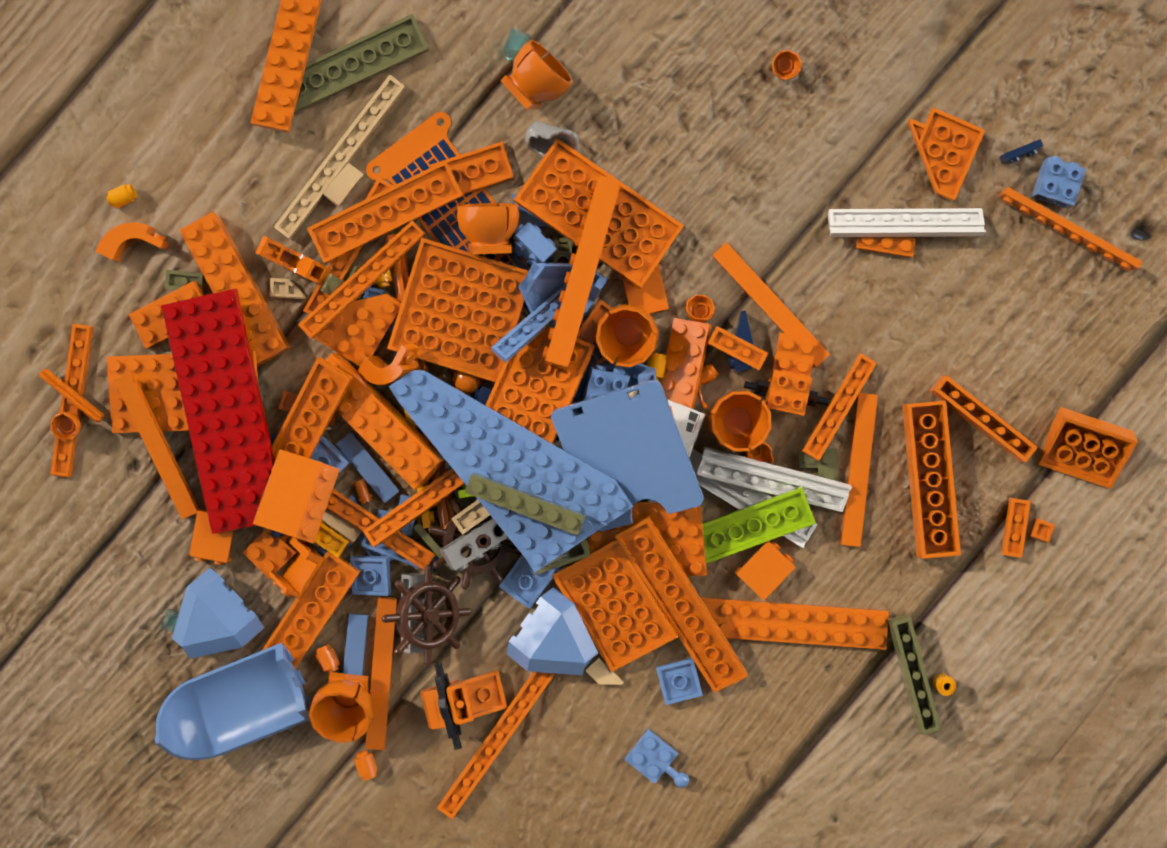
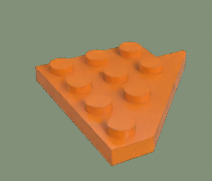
(946, 149)
(361, 327)

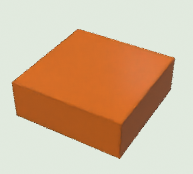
(1042, 530)

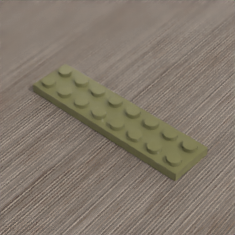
(360, 61)

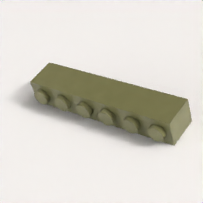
(525, 503)
(914, 674)

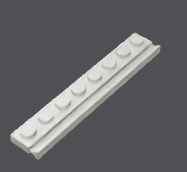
(906, 222)
(772, 478)
(743, 497)

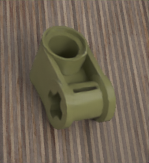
(564, 249)

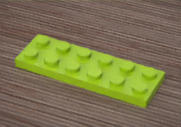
(756, 524)

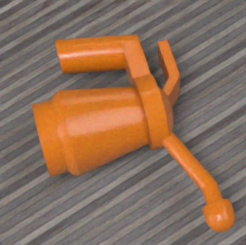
(708, 374)

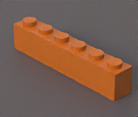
(983, 419)

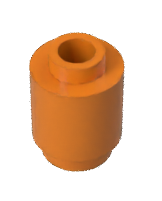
(327, 659)
(365, 765)

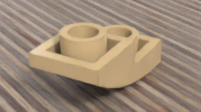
(343, 184)

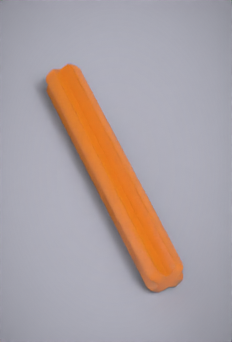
(71, 395)

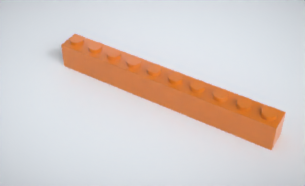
(583, 270)

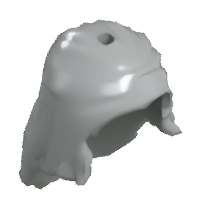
(541, 137)

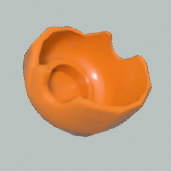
(786, 64)
(700, 308)
(467, 383)
(65, 426)
(762, 453)

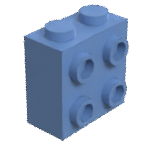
(1058, 182)
(532, 245)
(603, 381)

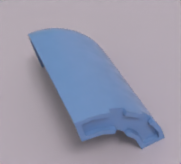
(233, 706)

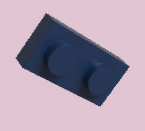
(1028, 150)

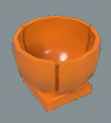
(535, 78)
(488, 226)
(627, 335)
(740, 421)
(342, 708)

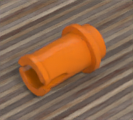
(362, 491)

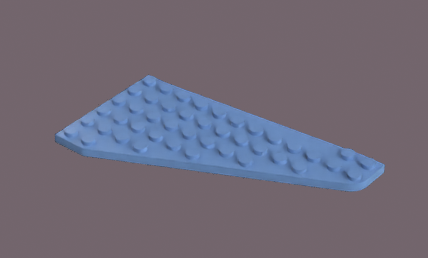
(494, 446)

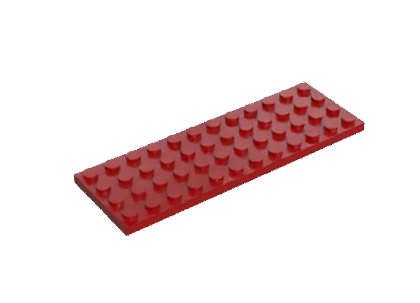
(221, 405)

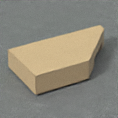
(284, 289)
(602, 674)

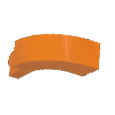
(120, 237)
(291, 260)
(379, 373)

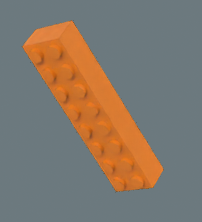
(225, 271)
(386, 428)
(931, 479)

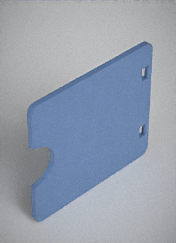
(633, 444)

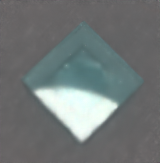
(170, 620)

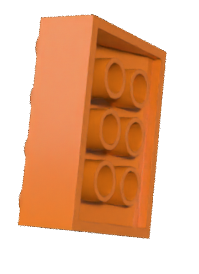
(1087, 447)
(296, 496)

